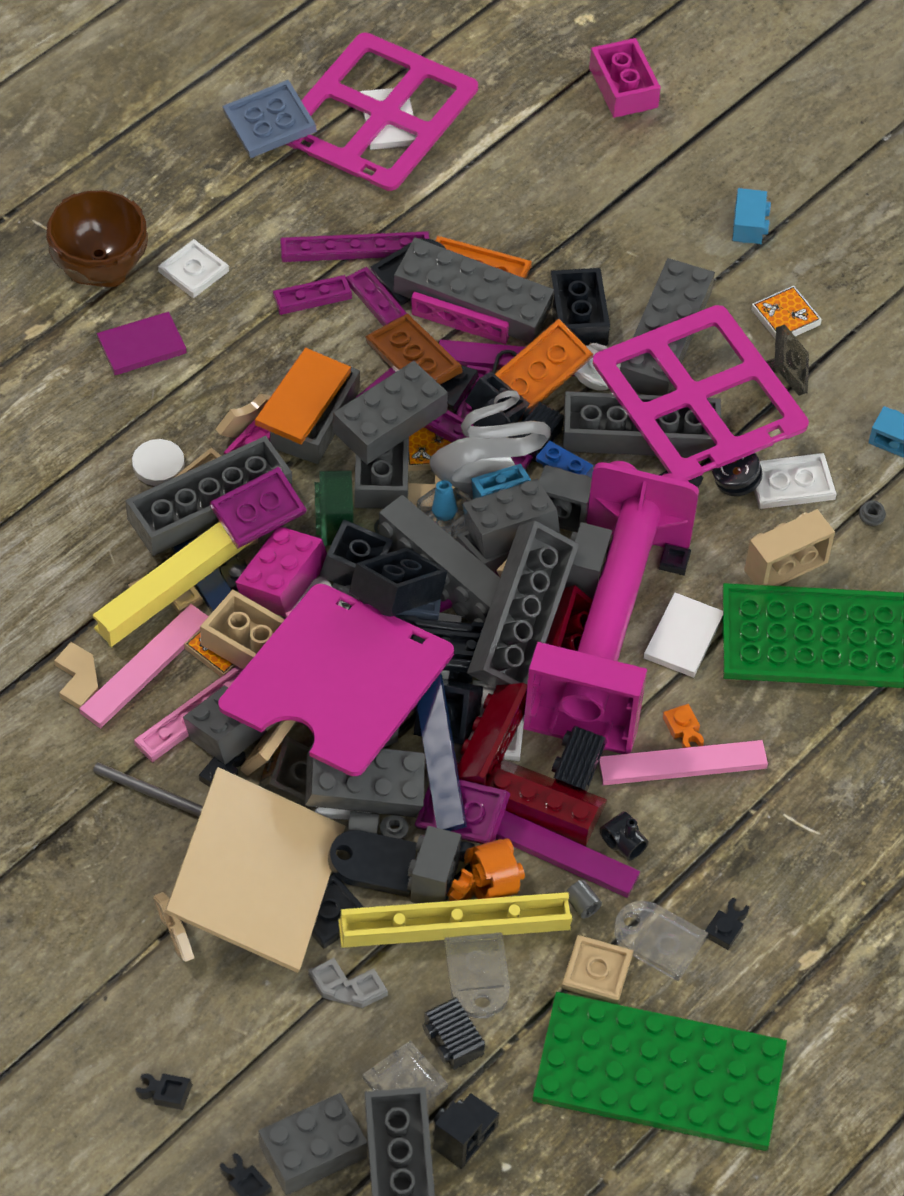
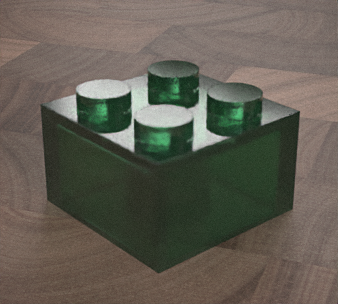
(332, 503)

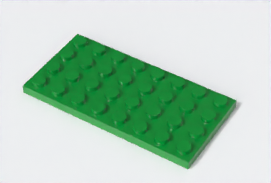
(813, 635)
(660, 1071)

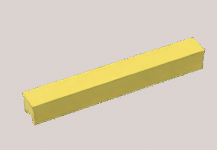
(165, 584)
(453, 919)

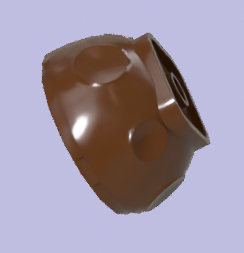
(97, 237)

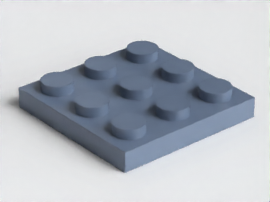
(269, 118)

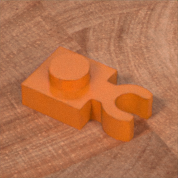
(683, 724)
(463, 888)

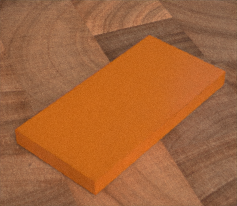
(496, 259)
(545, 363)
(303, 396)

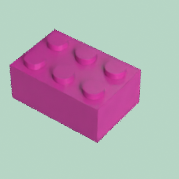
(624, 77)
(282, 570)

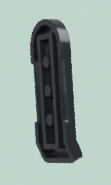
(461, 635)

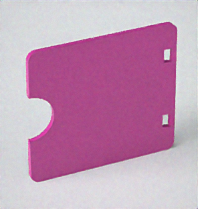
(340, 675)

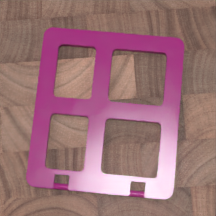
(385, 111)
(695, 393)

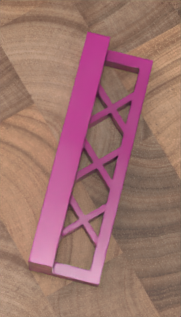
(434, 310)

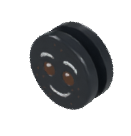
(739, 476)

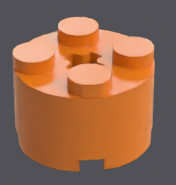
(494, 869)

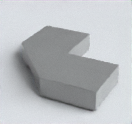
(356, 992)

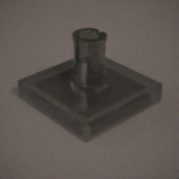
(790, 360)

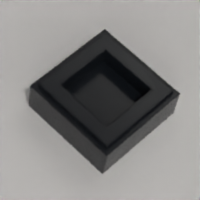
(675, 559)

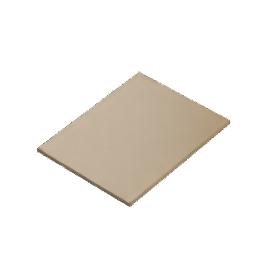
(255, 870)

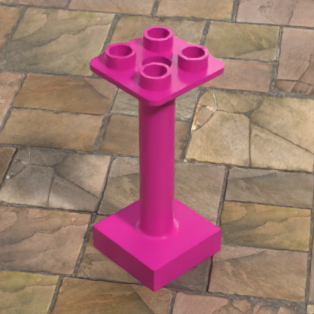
(590, 684)

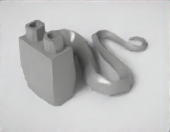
(487, 447)

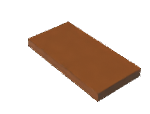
(408, 342)

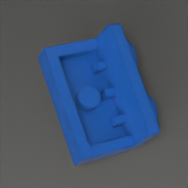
(556, 456)

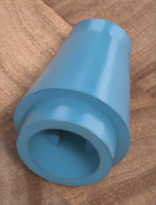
(444, 501)

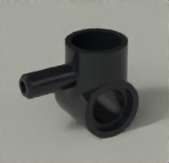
(624, 835)

